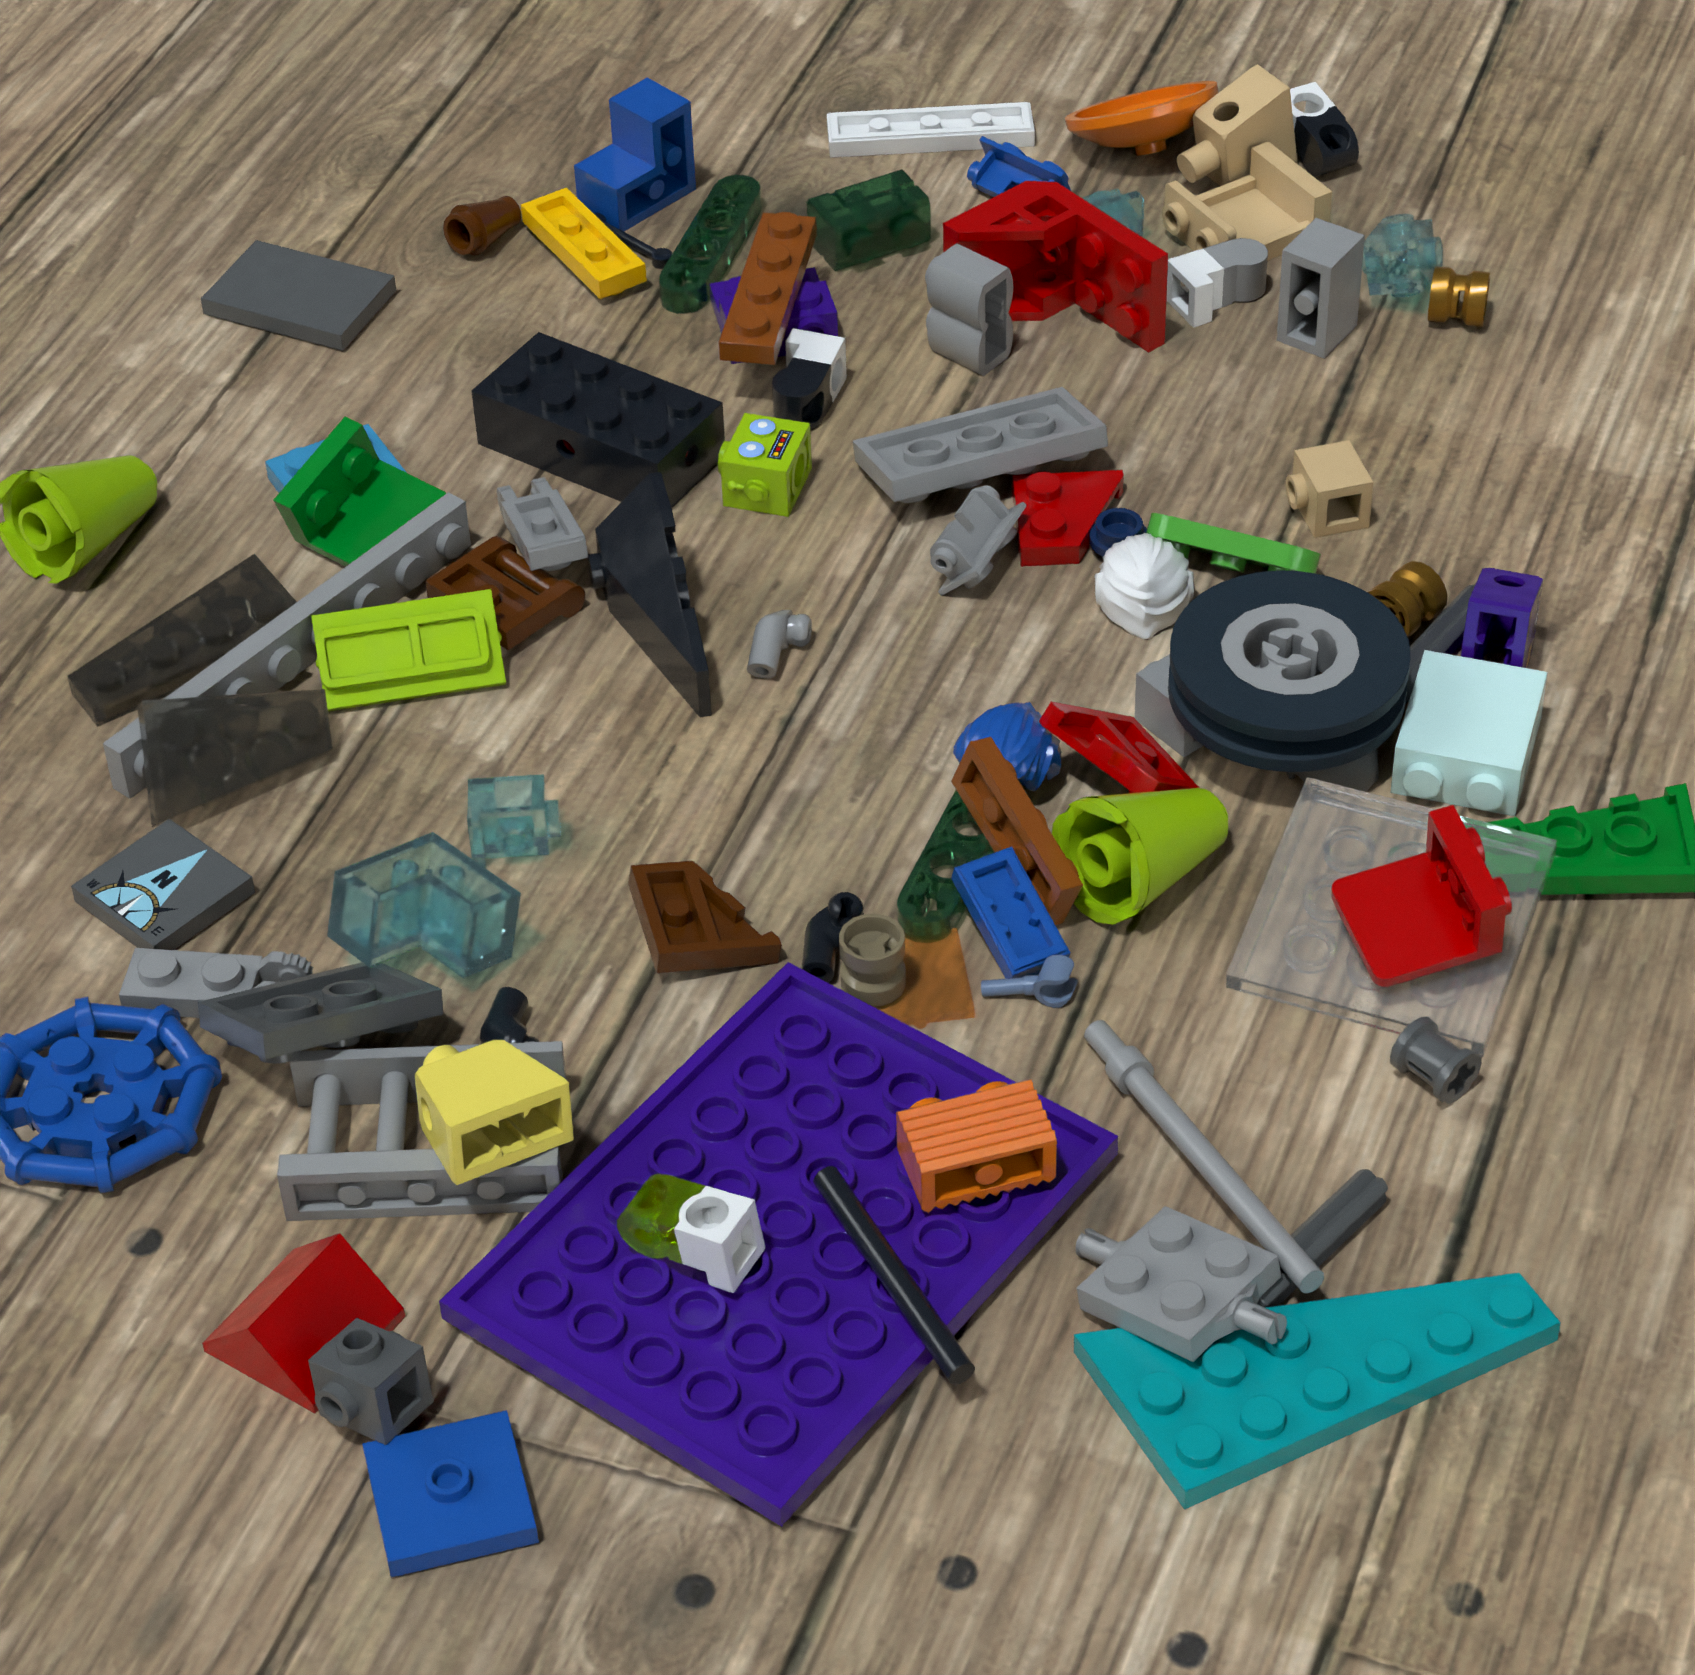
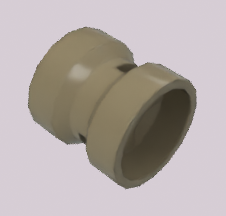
(872, 959)

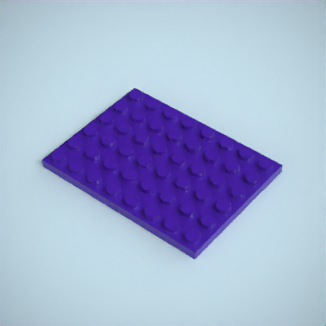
(810, 1347)

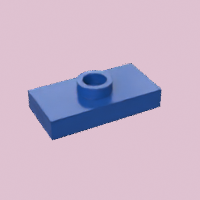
(1009, 913)

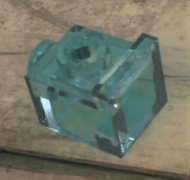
(510, 817)

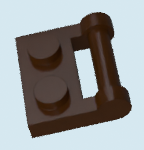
(516, 609)

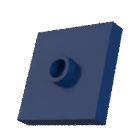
(450, 1493)

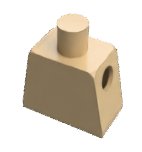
(1232, 122)

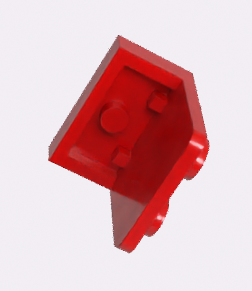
(1426, 907)

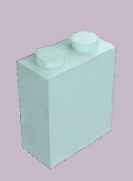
(1468, 733)

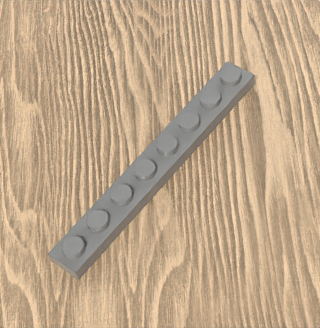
(288, 641)

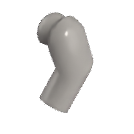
(774, 634)

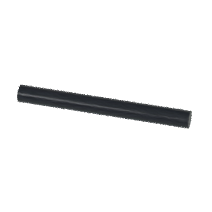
(894, 1276)

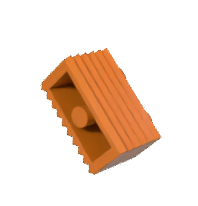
(976, 1144)

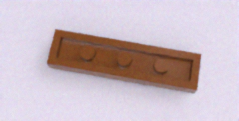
(768, 288)

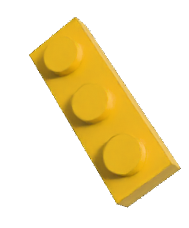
(583, 243)

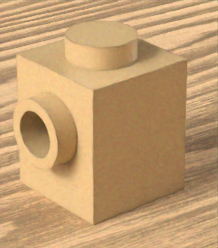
(1330, 488)

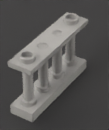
(391, 1178)

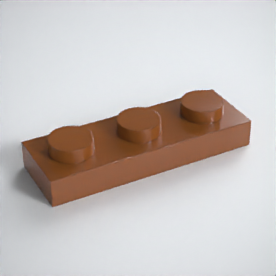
(1010, 819)

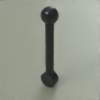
(659, 256)

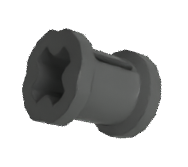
(1435, 1060)

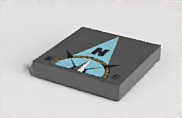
(163, 888)

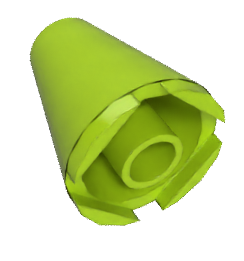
(72, 512)
(1137, 846)

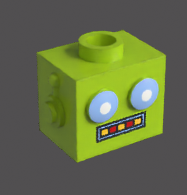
(765, 464)

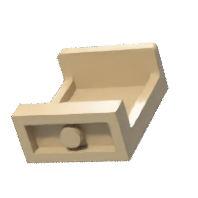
(1263, 206)

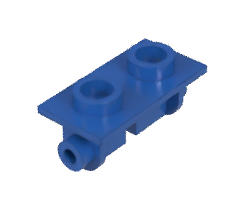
(1007, 167)

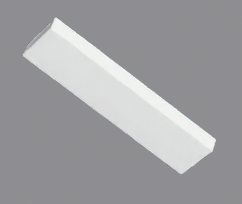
(928, 129)

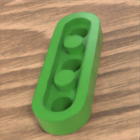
(1231, 548)

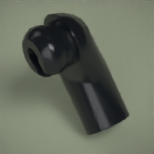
(823, 931)
(505, 1018)

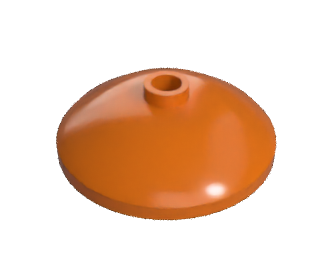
(1142, 117)

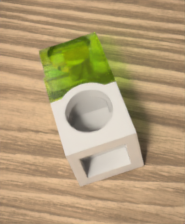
(695, 1228)

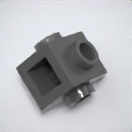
(370, 1381)

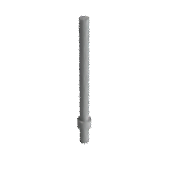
(1134, 1076)

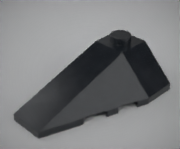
(650, 590)

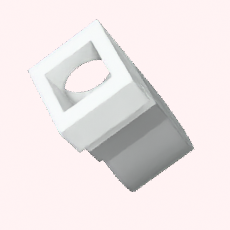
(1216, 278)

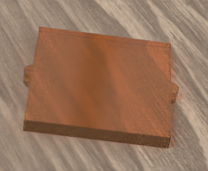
(935, 983)

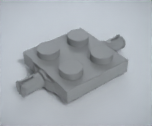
(1180, 1284)

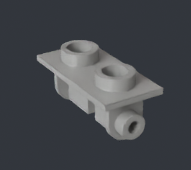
(969, 541)

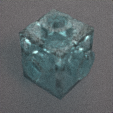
(1390, 267)

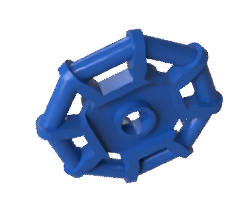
(82, 1139)

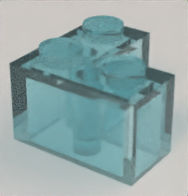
(425, 899)

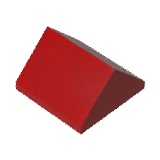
(298, 1312)

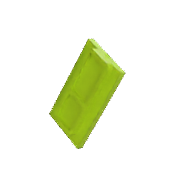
(408, 650)

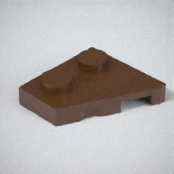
(694, 922)

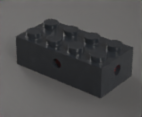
(597, 420)

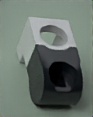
(1322, 132)
(811, 378)

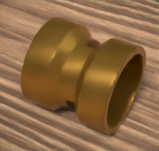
(1446, 295)
(1407, 590)

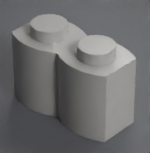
(969, 309)

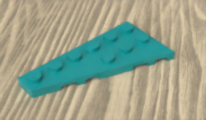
(1330, 1375)

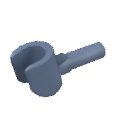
(1050, 987)

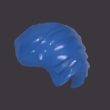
(1020, 740)

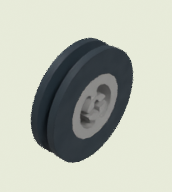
(1283, 711)

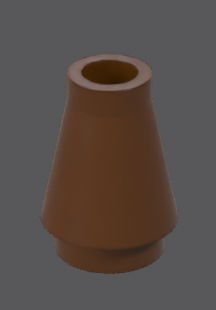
(479, 224)

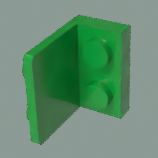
(348, 497)

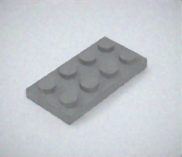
(980, 445)

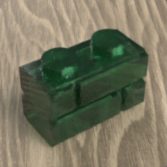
(870, 219)

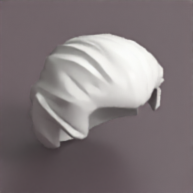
(1143, 584)

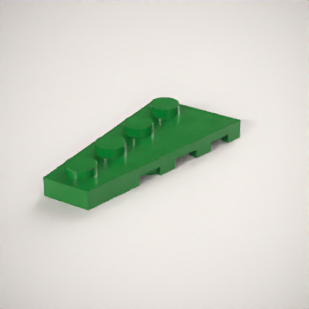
(1620, 847)

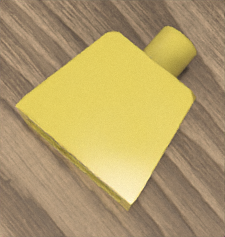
(490, 1107)

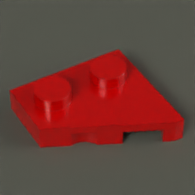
(1061, 513)
(1117, 747)

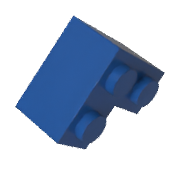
(648, 157)

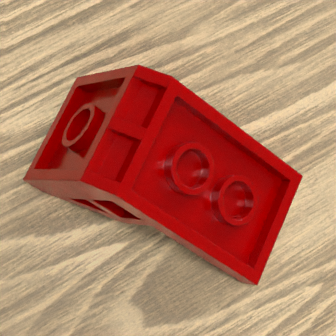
(1066, 256)

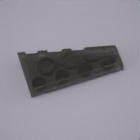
(180, 642)

